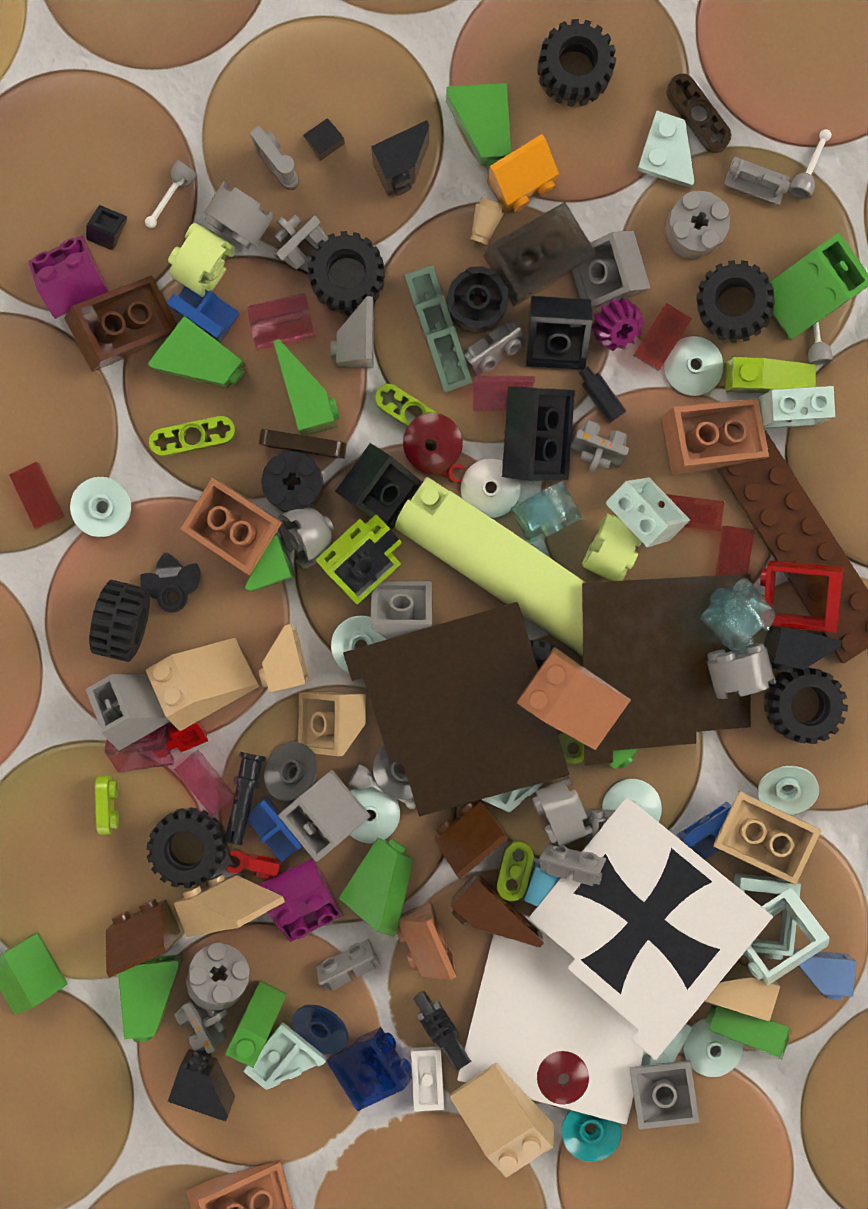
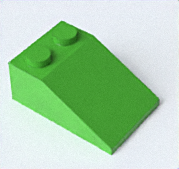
(309, 400)

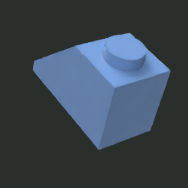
(831, 973)

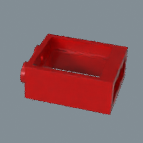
(830, 621)

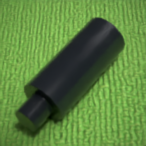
(601, 395)

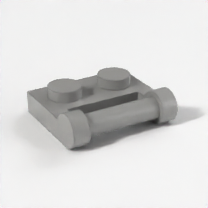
(280, 165)

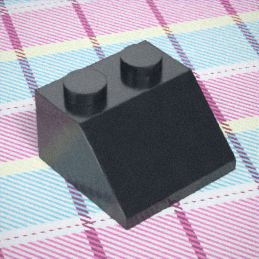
(400, 158)
(558, 332)
(379, 485)
(796, 648)
(202, 1086)

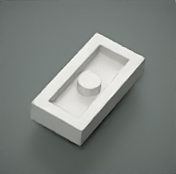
(427, 1079)

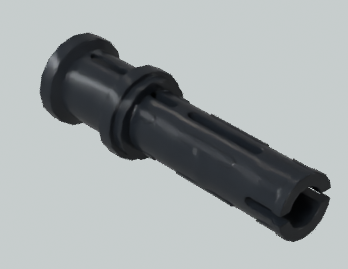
(246, 783)

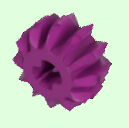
(617, 324)

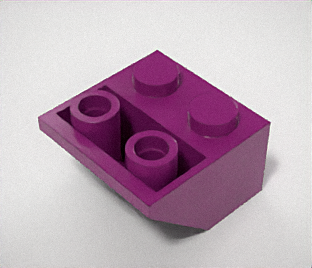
(67, 276)
(307, 900)

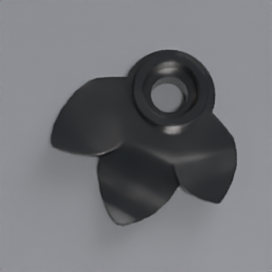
(171, 577)

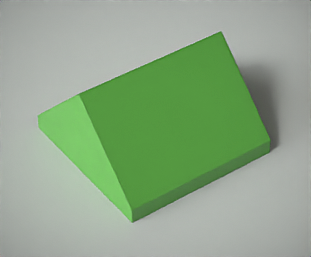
(272, 567)
(29, 974)

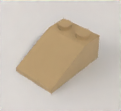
(201, 681)
(767, 837)
(223, 905)
(745, 994)
(503, 1120)

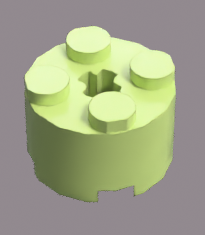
(200, 259)
(612, 549)

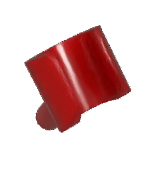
(448, 473)

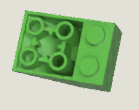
(817, 286)

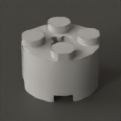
(709, 212)
(238, 214)
(740, 670)
(562, 811)
(219, 994)

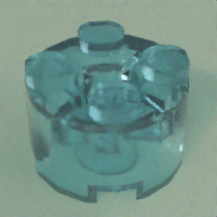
(546, 512)
(738, 614)

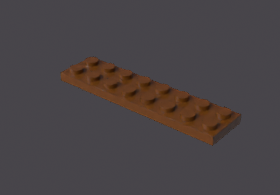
(799, 535)

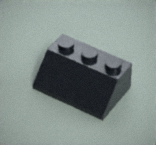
(538, 433)

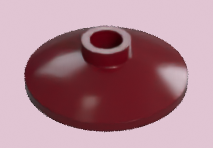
(443, 432)
(562, 1063)

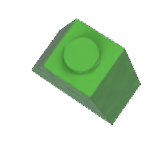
(483, 119)
(197, 357)
(380, 886)
(146, 994)
(256, 1024)
(750, 1031)

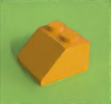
(523, 174)

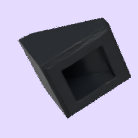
(324, 139)
(105, 227)

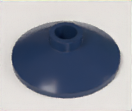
(320, 1028)

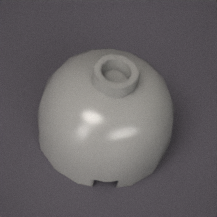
(306, 533)

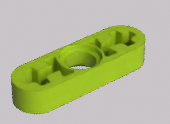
(398, 396)
(172, 448)

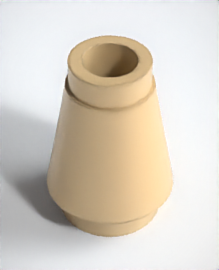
(486, 218)

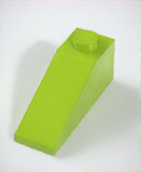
(766, 374)

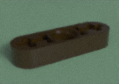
(680, 99)
(302, 444)

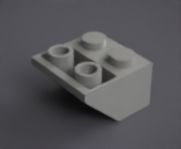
(126, 708)
(324, 815)

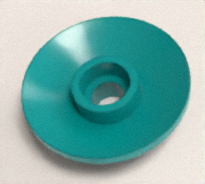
(590, 1145)

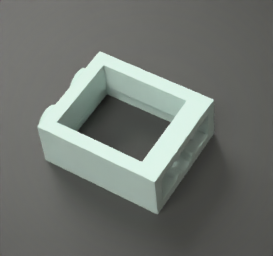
(800, 405)
(640, 511)
(774, 885)
(808, 924)

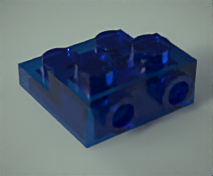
(371, 1069)

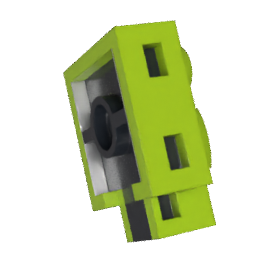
(361, 557)

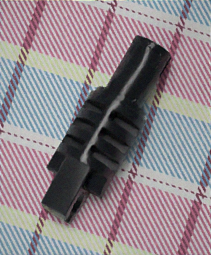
(441, 1030)

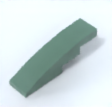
(438, 328)

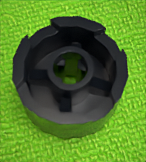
(479, 282)
(281, 469)

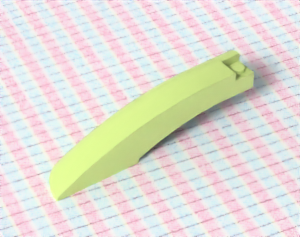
(496, 560)

